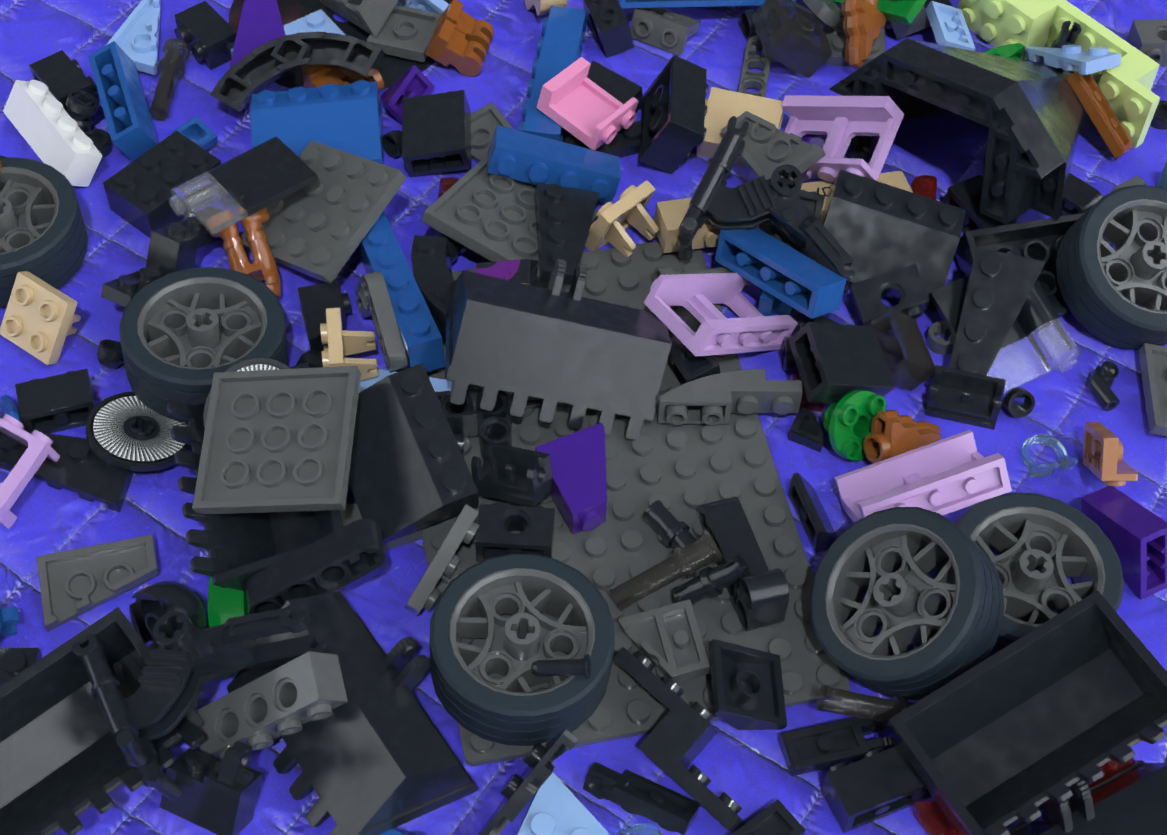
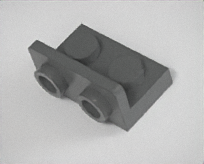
(663, 28)

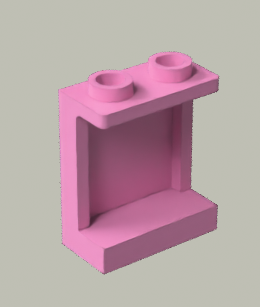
(584, 106)

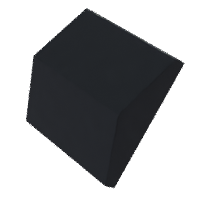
(747, 687)

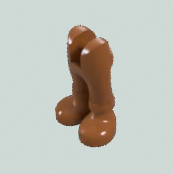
(264, 263)

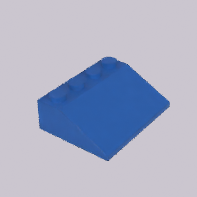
(332, 115)

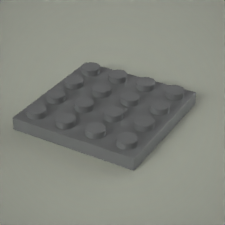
(489, 215)
(329, 218)
(278, 441)

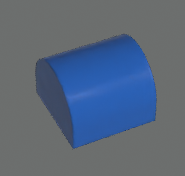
(198, 133)

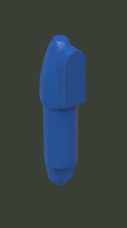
(8, 407)

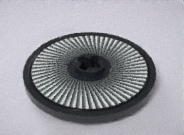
(132, 434)

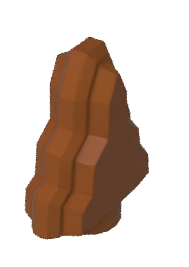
(861, 27)
(897, 434)

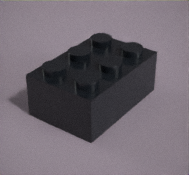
(673, 115)
(143, 187)

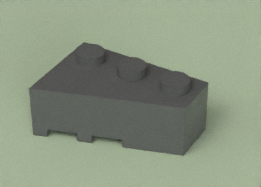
(364, 13)

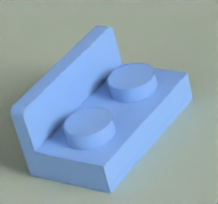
(949, 26)

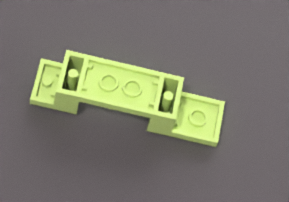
(1040, 24)

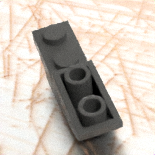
(717, 395)

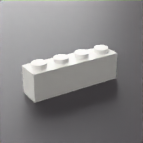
(52, 132)

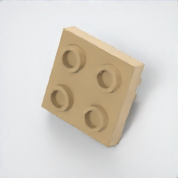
(617, 217)
(38, 318)
(345, 343)

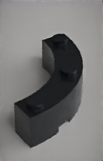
(290, 55)
(431, 271)

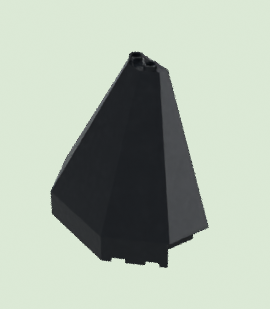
(1024, 103)

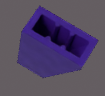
(257, 25)
(579, 477)
(1136, 537)

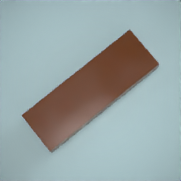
(1101, 113)

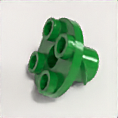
(851, 422)

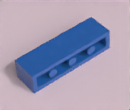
(123, 101)
(550, 161)
(781, 271)

